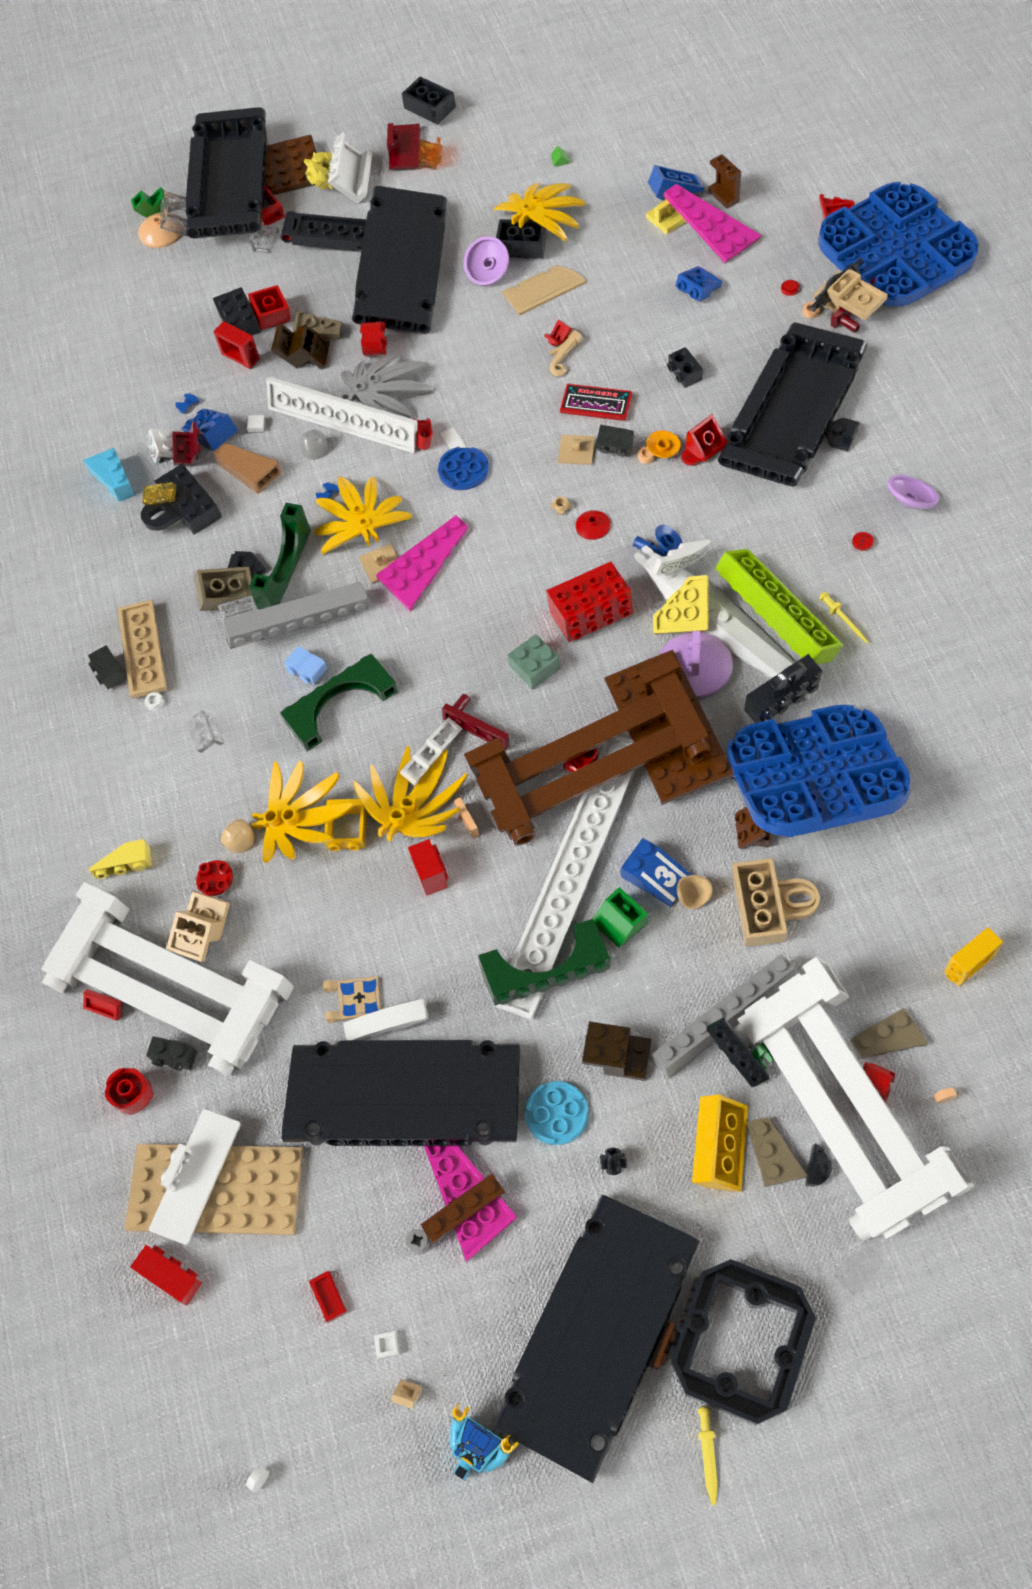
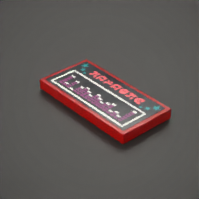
(596, 402)

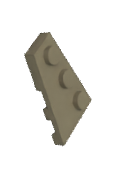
(889, 1035)

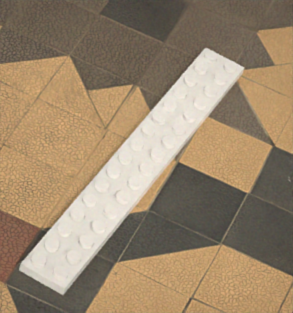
(568, 880)

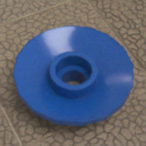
(667, 538)

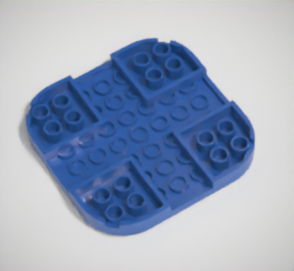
(901, 240)
(818, 771)

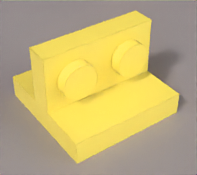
(665, 217)

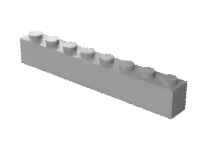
(295, 614)
(695, 1037)

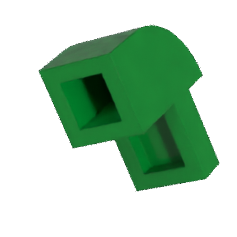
(146, 204)

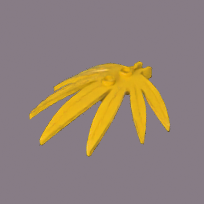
(539, 207)
(360, 518)
(405, 812)
(285, 818)

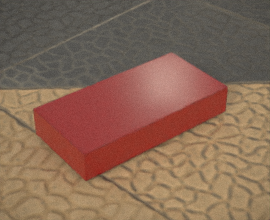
(102, 1004)
(328, 1296)

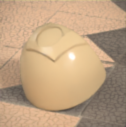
(238, 836)
(694, 891)

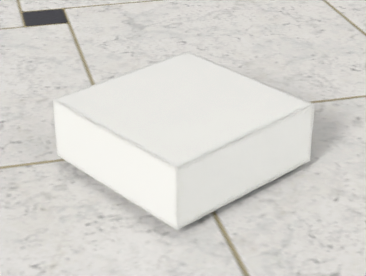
(256, 423)
(386, 1344)

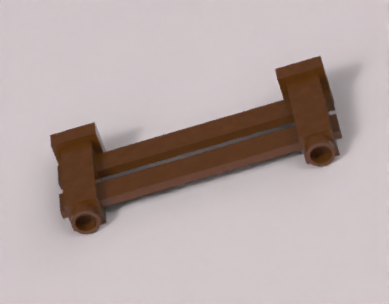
(665, 697)

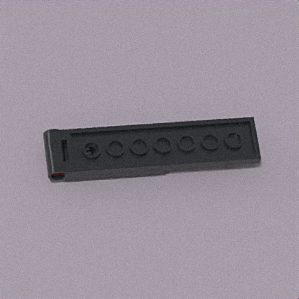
(323, 231)

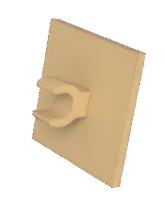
(576, 449)
(377, 560)

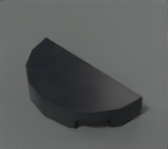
(819, 1167)

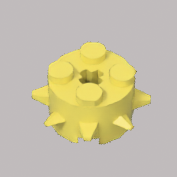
(318, 169)

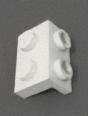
(159, 443)

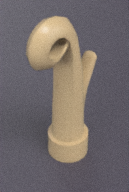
(561, 351)

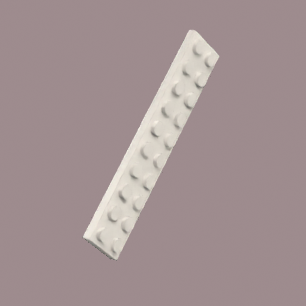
(342, 414)

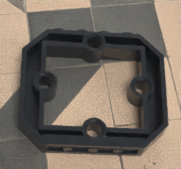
(773, 1291)

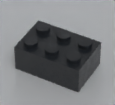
(428, 100)
(524, 241)
(236, 310)

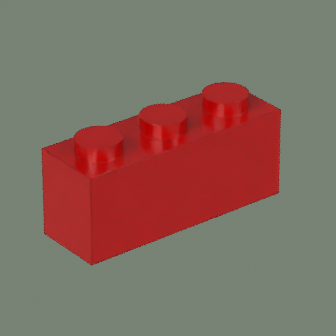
(167, 1273)

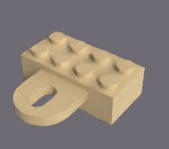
(765, 901)

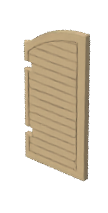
(542, 288)

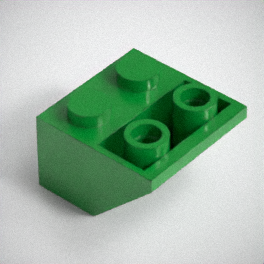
(620, 917)

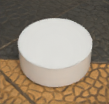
(154, 701)
(257, 1479)

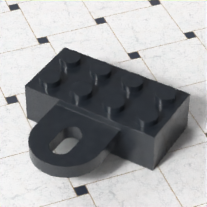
(190, 505)
(783, 690)

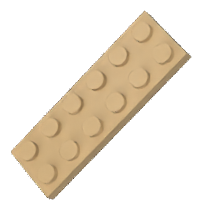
(142, 649)

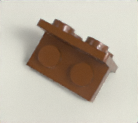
(749, 832)

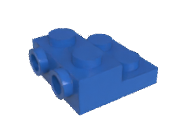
(697, 283)

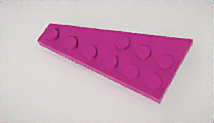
(720, 231)
(418, 566)
(456, 1176)

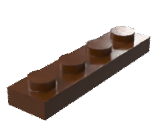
(462, 1208)

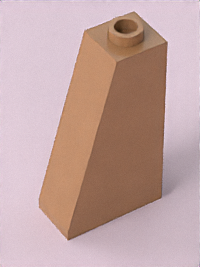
(247, 466)

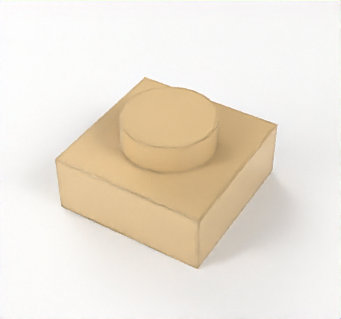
(406, 1393)

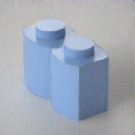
(305, 665)

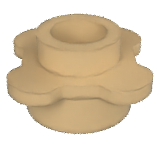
(561, 505)

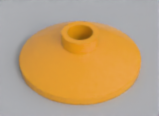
(663, 444)

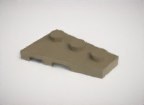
(325, 327)
(772, 1154)

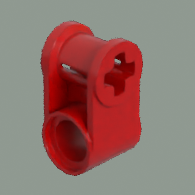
(424, 433)
(581, 761)

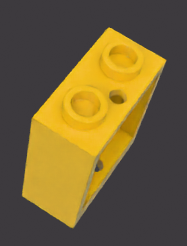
(348, 843)
(973, 956)

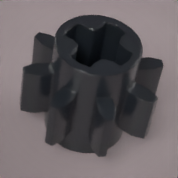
(613, 1161)

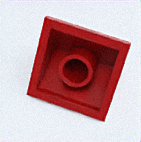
(705, 439)

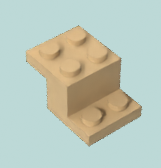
(198, 926)

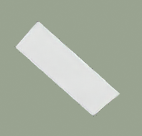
(452, 438)

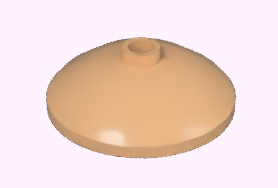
(153, 236)

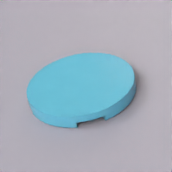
(556, 1113)

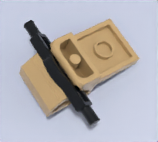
(850, 292)

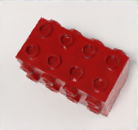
(590, 601)

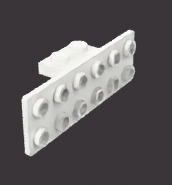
(193, 1176)

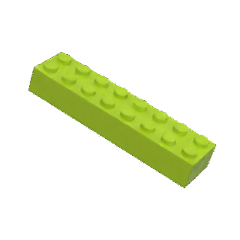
(778, 606)

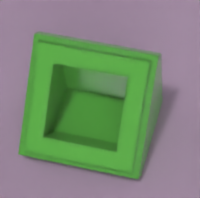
(559, 157)

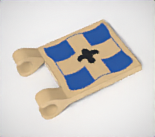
(355, 996)

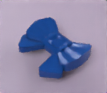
(190, 399)
(330, 490)

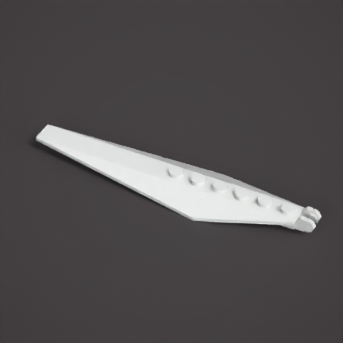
(726, 622)

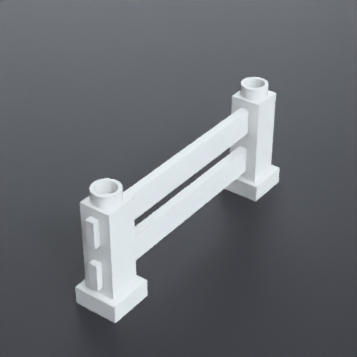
(249, 1004)
(921, 1185)

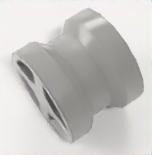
(420, 1245)

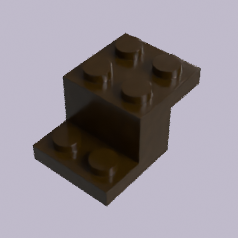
(300, 346)
(616, 1051)

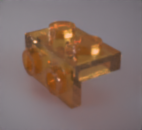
(429, 153)

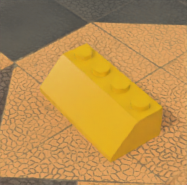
(720, 1143)

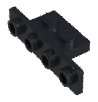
(737, 1052)

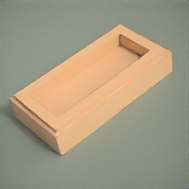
(466, 818)

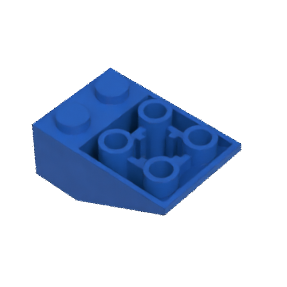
(213, 427)

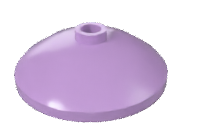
(480, 254)
(912, 492)

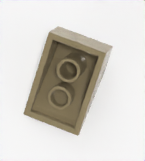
(221, 586)

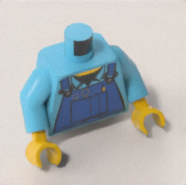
(476, 1445)

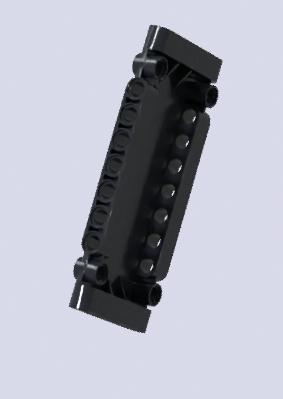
(226, 173)
(400, 259)
(793, 404)
(402, 1093)
(596, 1337)

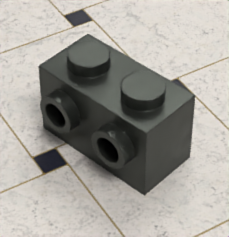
(614, 440)
(107, 667)
(171, 1053)

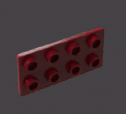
(403, 145)

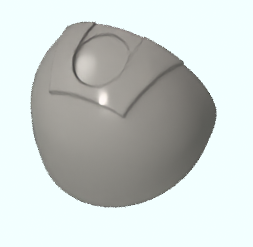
(313, 444)

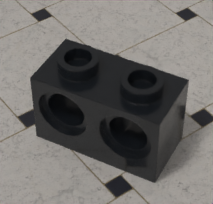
(684, 367)

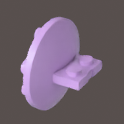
(703, 660)

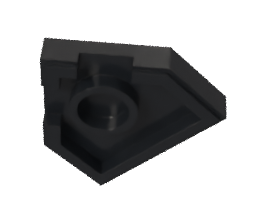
(842, 433)
(246, 559)

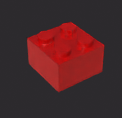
(269, 307)
(429, 866)

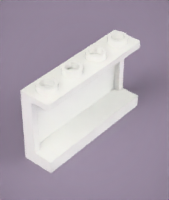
(349, 169)

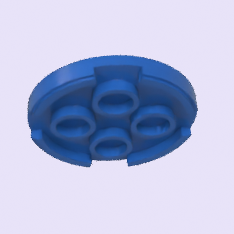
(463, 468)

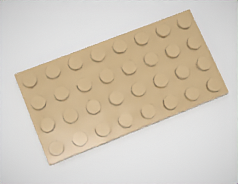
(251, 1195)

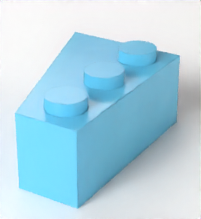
(110, 472)

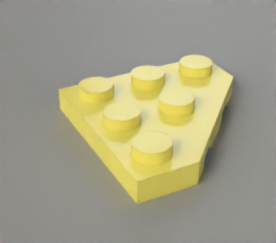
(685, 609)

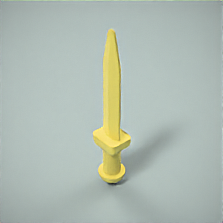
(835, 608)
(706, 1436)

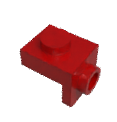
(559, 333)

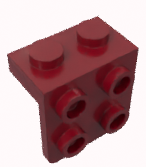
(185, 446)

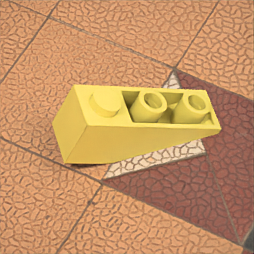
(126, 858)

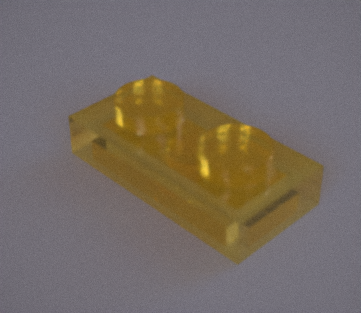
(159, 493)

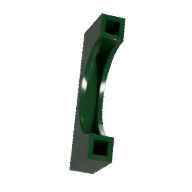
(295, 531)
(363, 675)
(510, 983)

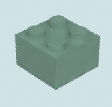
(534, 661)

